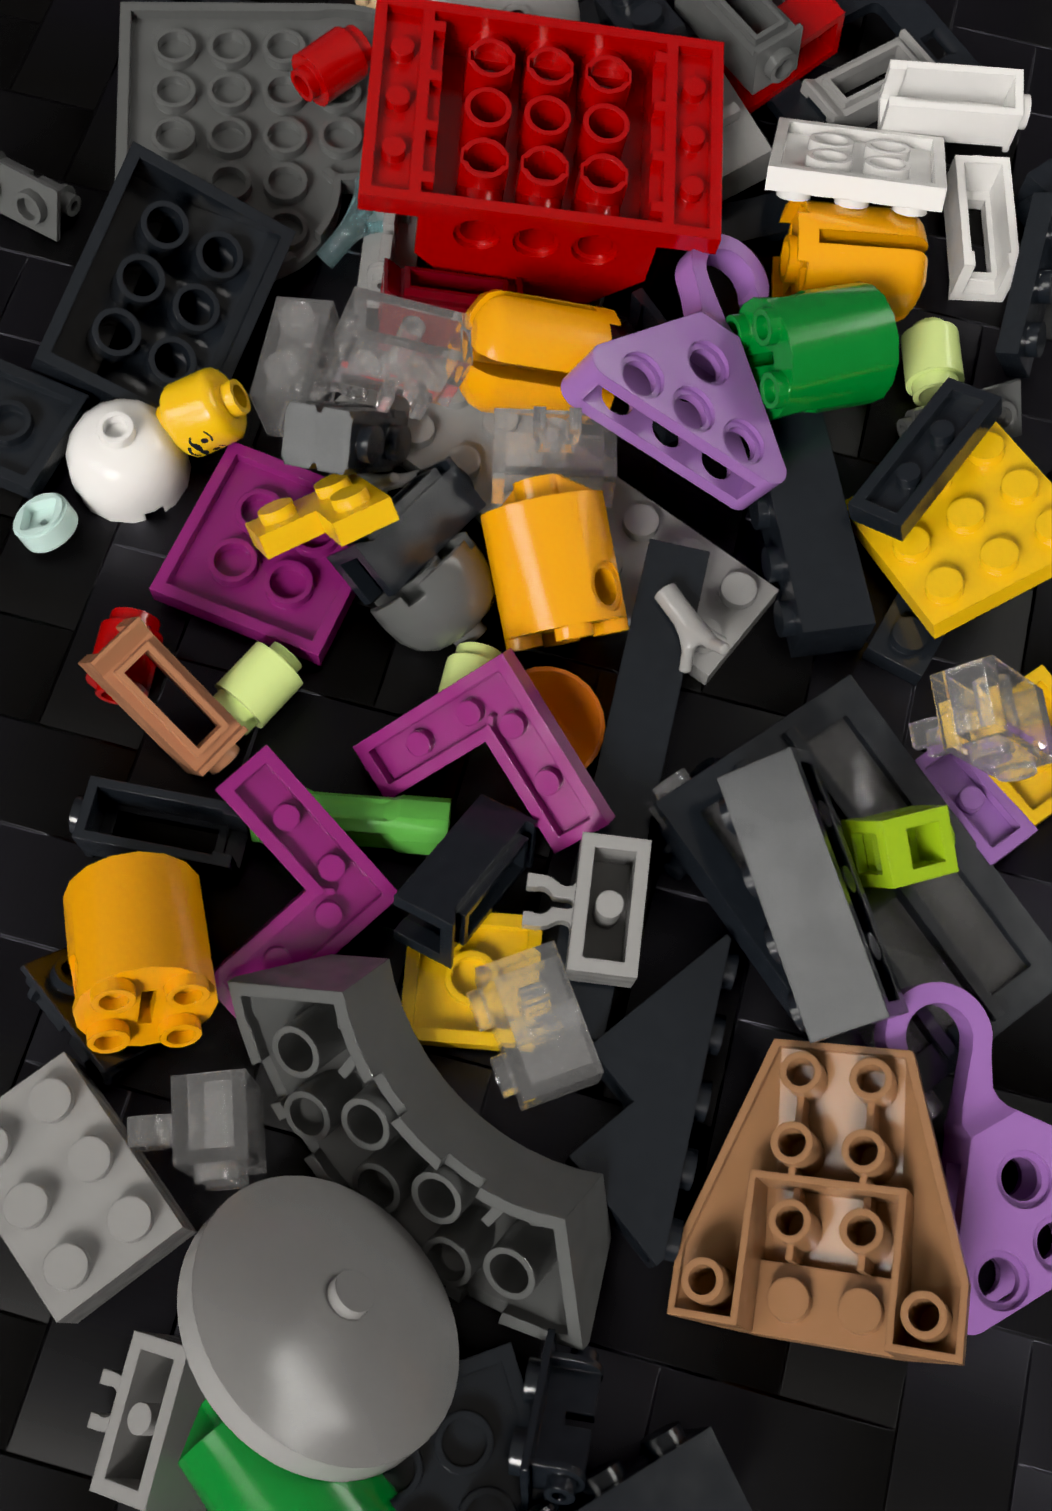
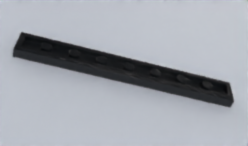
(640, 724)

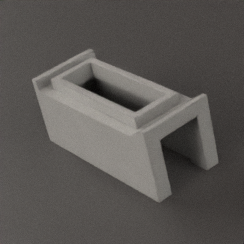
(861, 107)

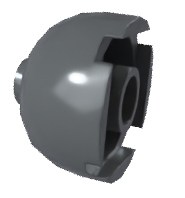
(442, 600)

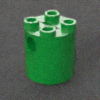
(819, 348)
(239, 1479)

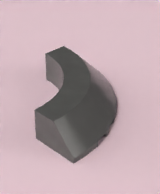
(390, 1127)

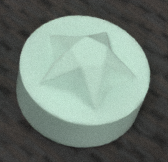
(45, 522)

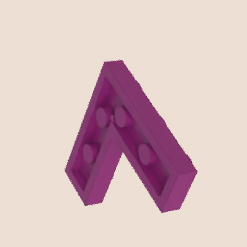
(509, 714)
(338, 880)

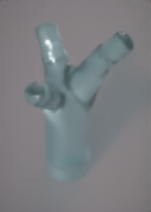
(351, 229)

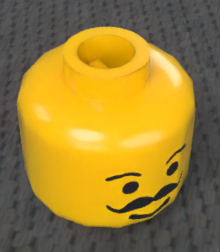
(204, 411)

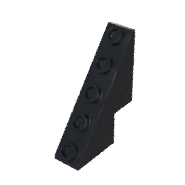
(656, 1072)

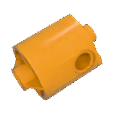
(553, 564)
(139, 952)

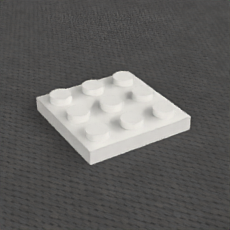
(858, 166)

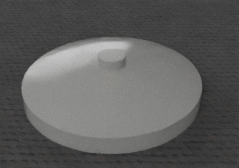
(317, 1329)

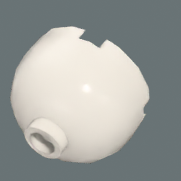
(125, 461)

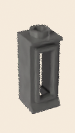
(756, 35)

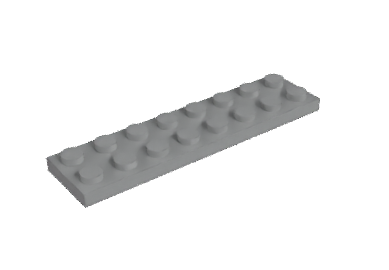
(731, 593)

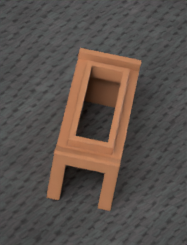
(109, 670)

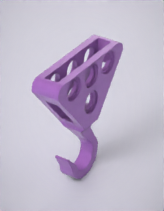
(696, 362)
(977, 1144)

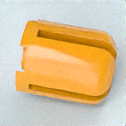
(850, 246)
(527, 348)

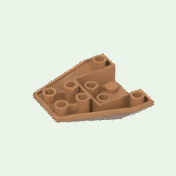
(830, 1213)

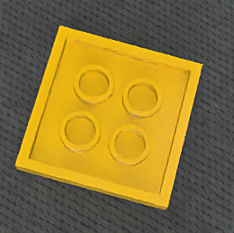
(975, 542)

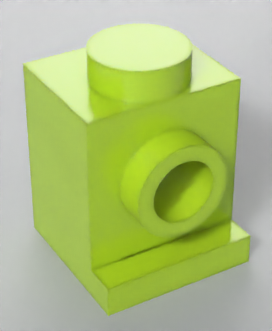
(902, 846)

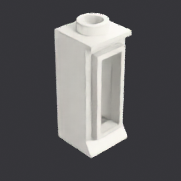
(954, 102)
(986, 186)

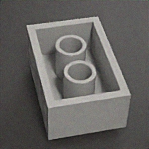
(75, 1197)

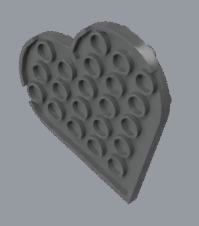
(219, 100)

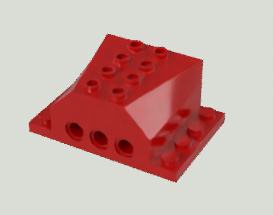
(542, 144)

